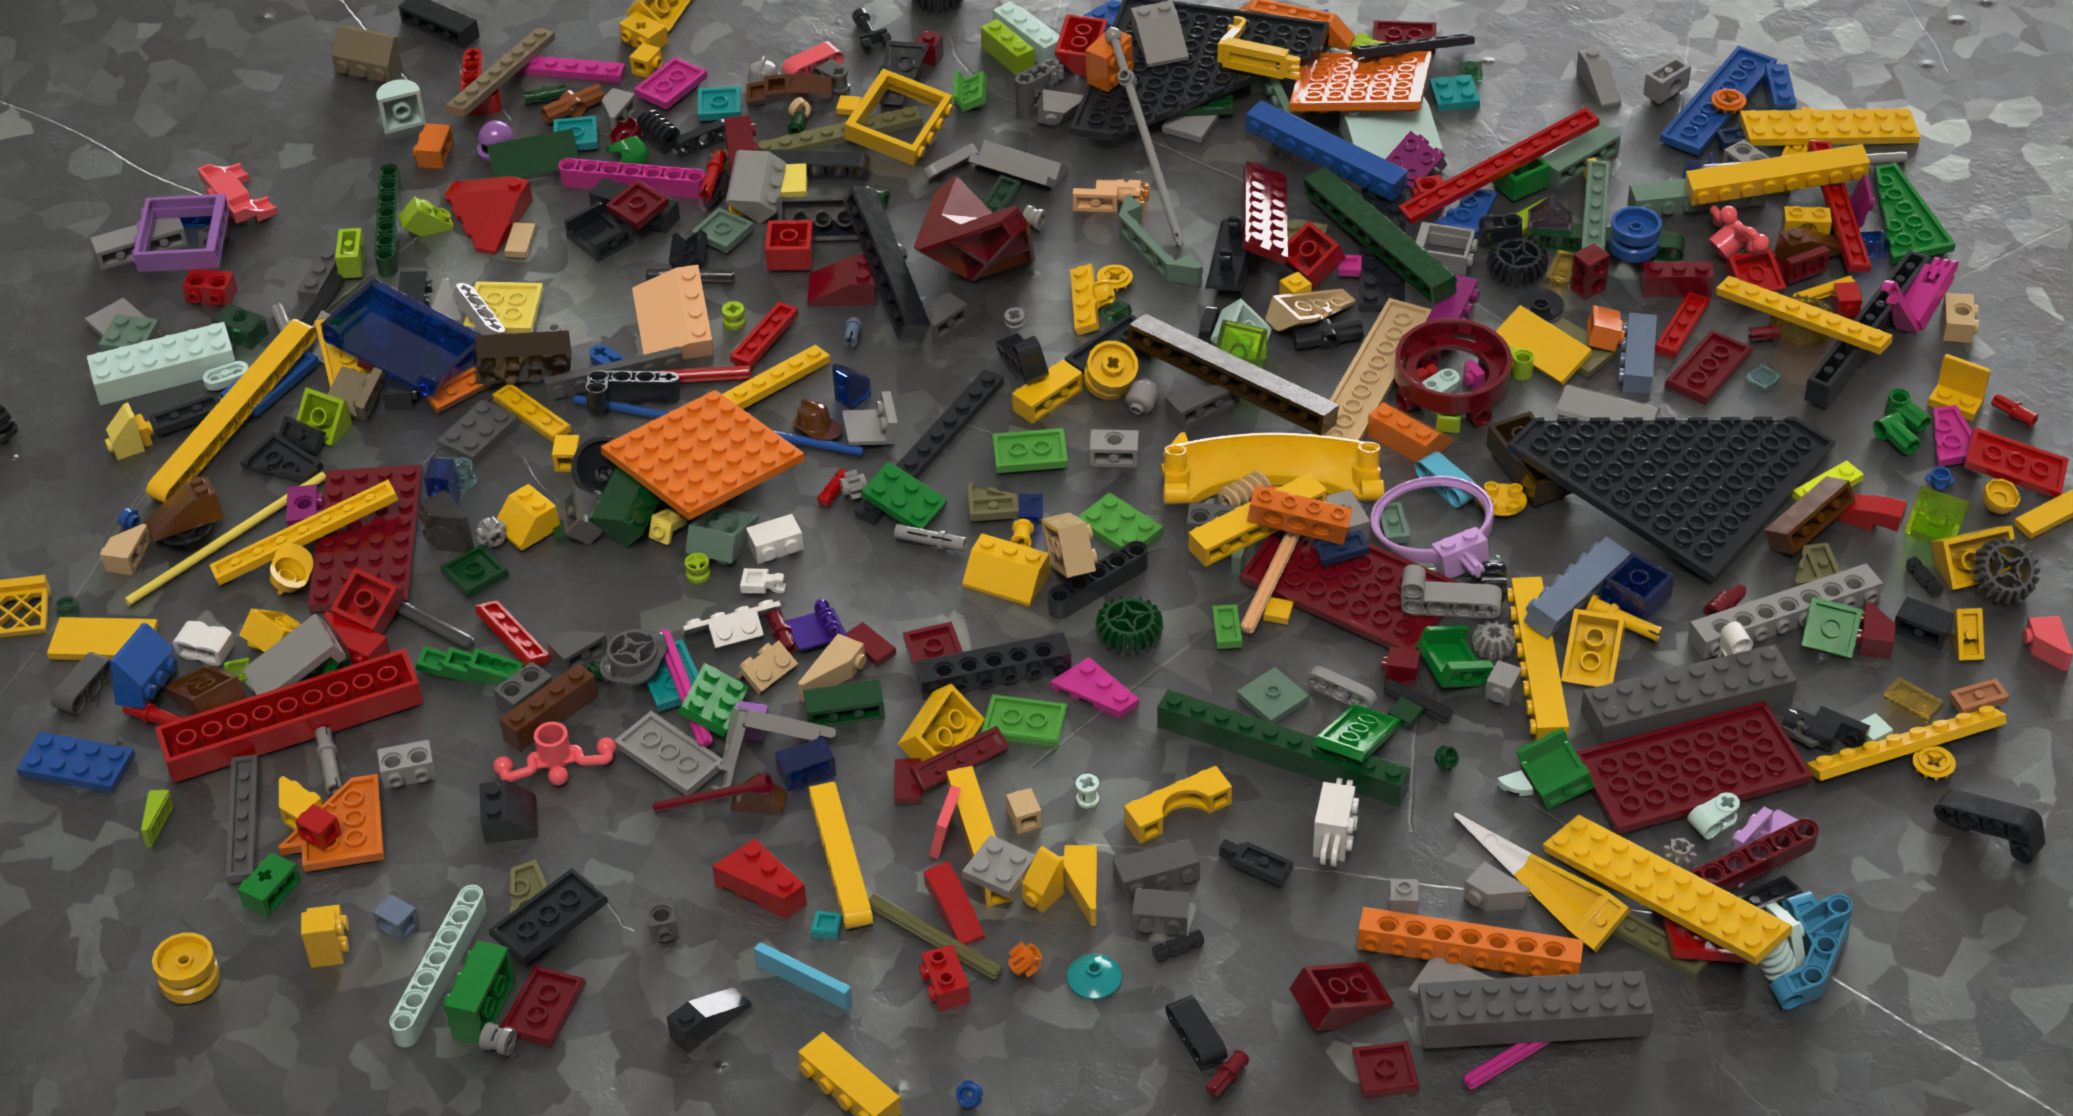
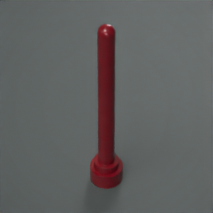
(760, 785)

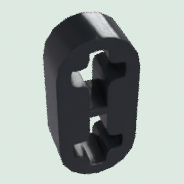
(1208, 323)

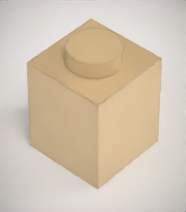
(1024, 811)

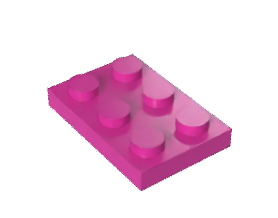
(670, 83)

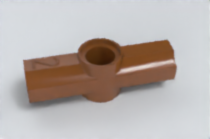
(572, 104)

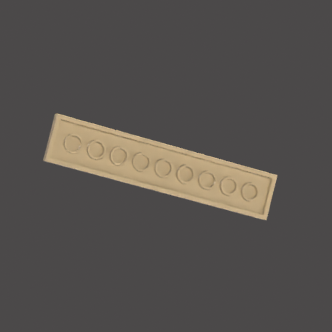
(1373, 368)

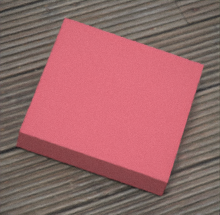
(944, 822)

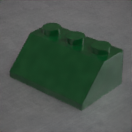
(624, 508)

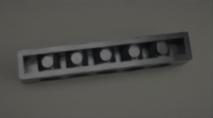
(995, 665)

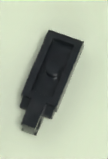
(1256, 861)

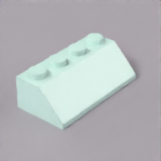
(1029, 29)

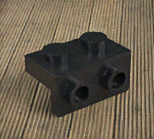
(688, 251)

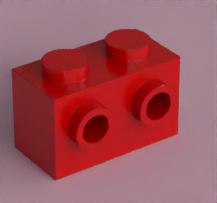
(945, 978)

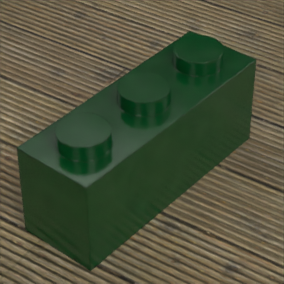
(845, 703)

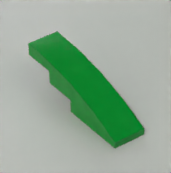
(465, 666)

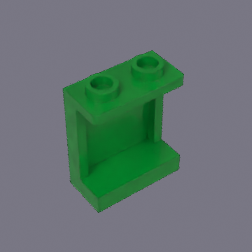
(1451, 657)
(1555, 769)

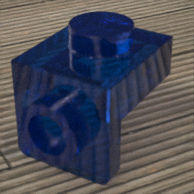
(1031, 508)

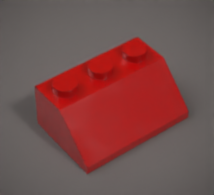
(1075, 37)

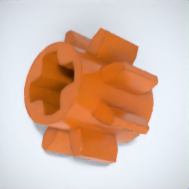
(1025, 959)

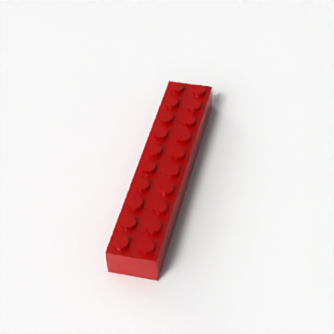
(289, 715)

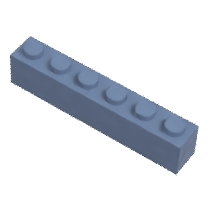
(1574, 588)

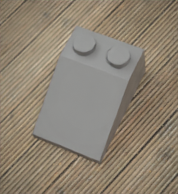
(1159, 33)

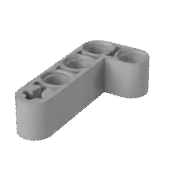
(1447, 598)

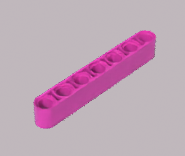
(663, 179)

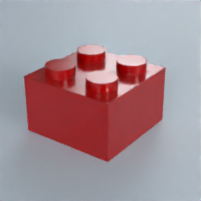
(789, 245)
(1313, 254)
(367, 601)

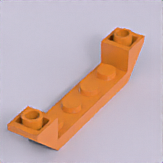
(1339, 34)

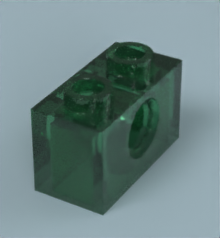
(242, 326)

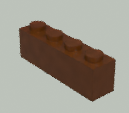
(1810, 515)
(550, 704)

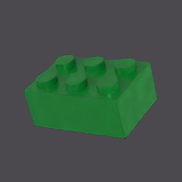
(479, 991)

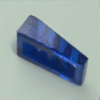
(1875, 243)

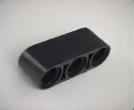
(1196, 1032)

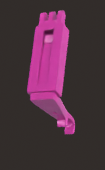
(1923, 297)

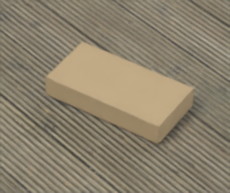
(520, 240)

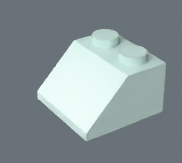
(1240, 313)

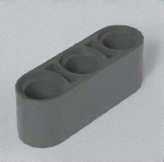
(82, 683)

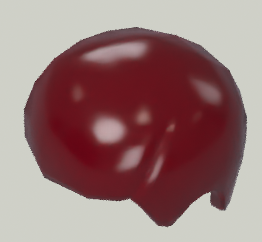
(625, 130)

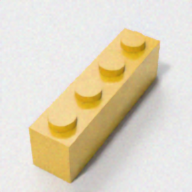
(847, 1079)

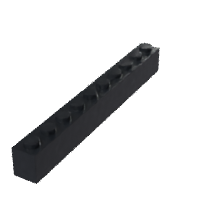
(1844, 357)

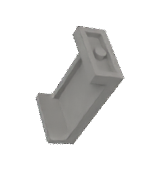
(294, 656)

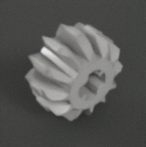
(1493, 641)

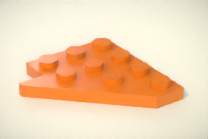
(360, 822)

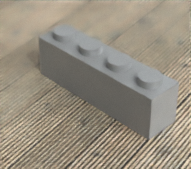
(116, 246)

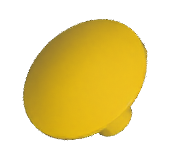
(1506, 498)

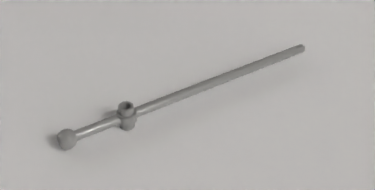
(1129, 82)

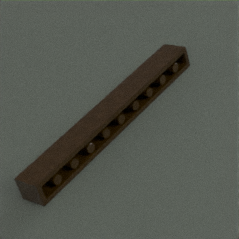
(1233, 374)

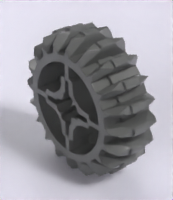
(2015, 587)

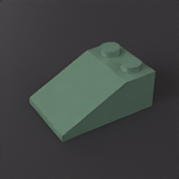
(720, 534)

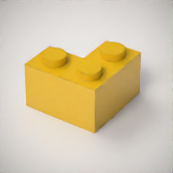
(324, 935)

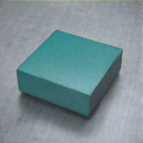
(826, 925)

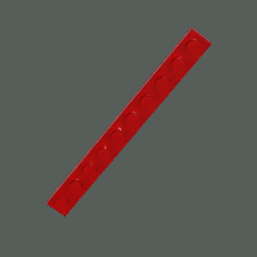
(1498, 165)

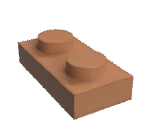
(1978, 695)

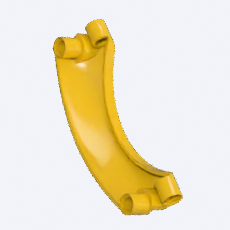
(1205, 465)

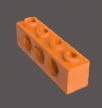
(1299, 515)

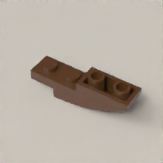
(789, 87)

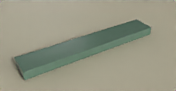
(1596, 204)

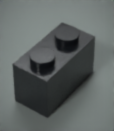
(1924, 623)

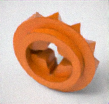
(1735, 98)

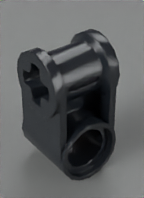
(1501, 227)

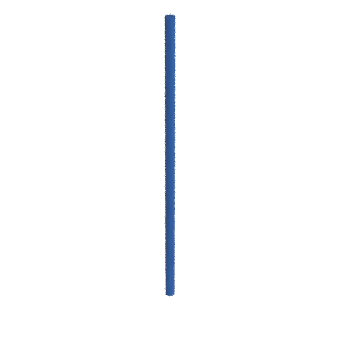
(791, 438)

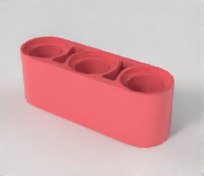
(807, 60)

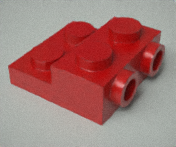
(1757, 269)

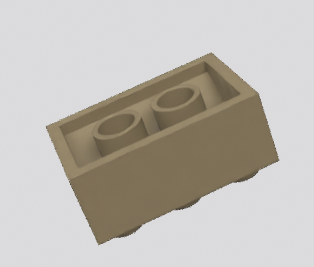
(366, 54)

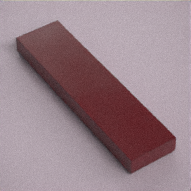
(966, 754)

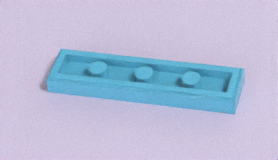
(803, 976)

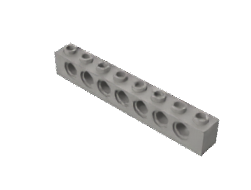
(1785, 609)

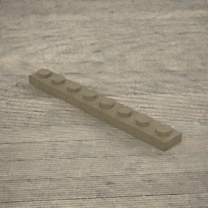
(500, 72)

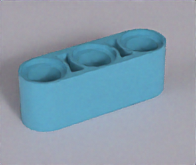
(1438, 465)

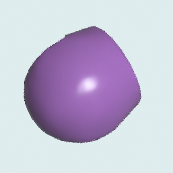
(493, 133)

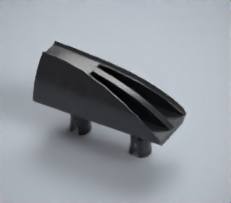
(1229, 260)

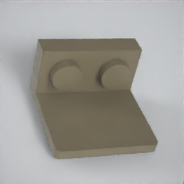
(358, 390)

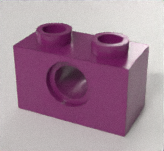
(302, 503)

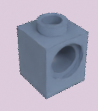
(396, 918)

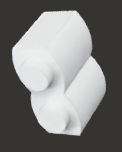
(203, 643)

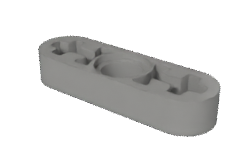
(949, 162)
(1326, 682)

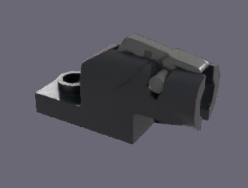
(1824, 728)

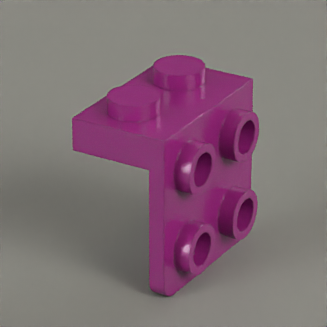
(1416, 157)
(1861, 200)

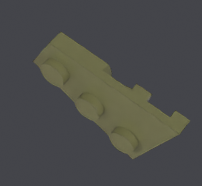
(525, 882)

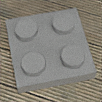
(998, 866)

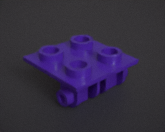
(816, 627)

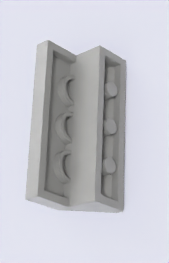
(1019, 164)
(1589, 403)

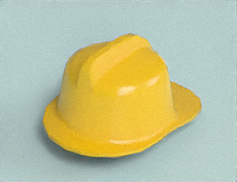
(290, 568)

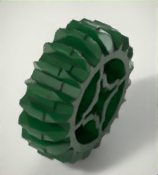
(1129, 624)

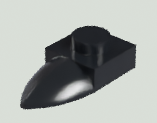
(719, 191)

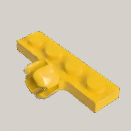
(1088, 298)

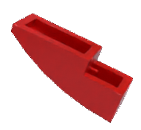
(1874, 510)
(953, 903)

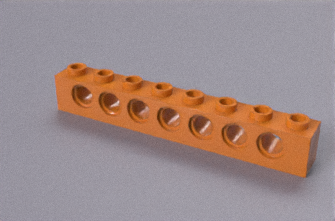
(1468, 943)

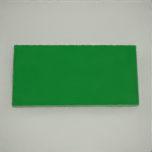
(1357, 732)

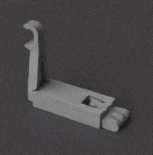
(766, 722)

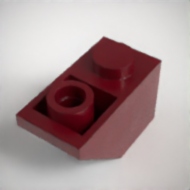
(1876, 634)

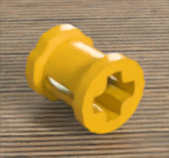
(1022, 530)

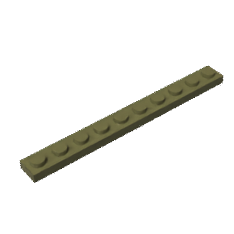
(834, 134)

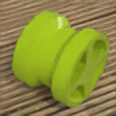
(733, 315)
(697, 568)

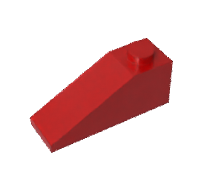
(356, 640)

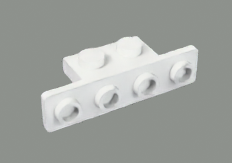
(733, 627)

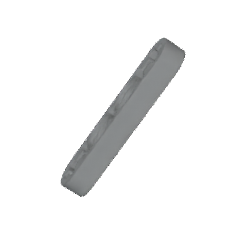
(477, 310)

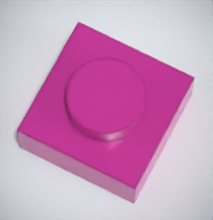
(1350, 266)
(1473, 375)

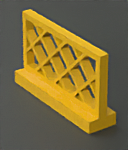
(22, 591)

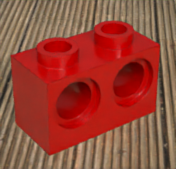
(209, 287)

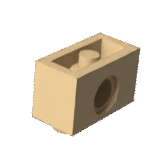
(1959, 318)

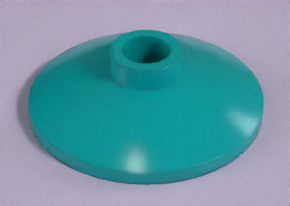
(1094, 984)

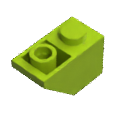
(424, 218)

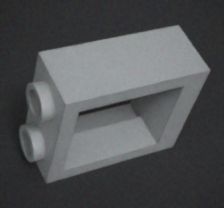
(1450, 237)

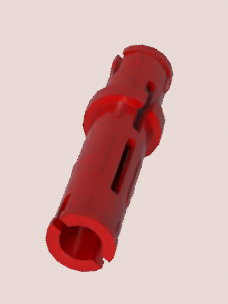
(714, 169)
(152, 714)

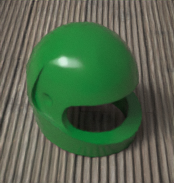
(631, 149)

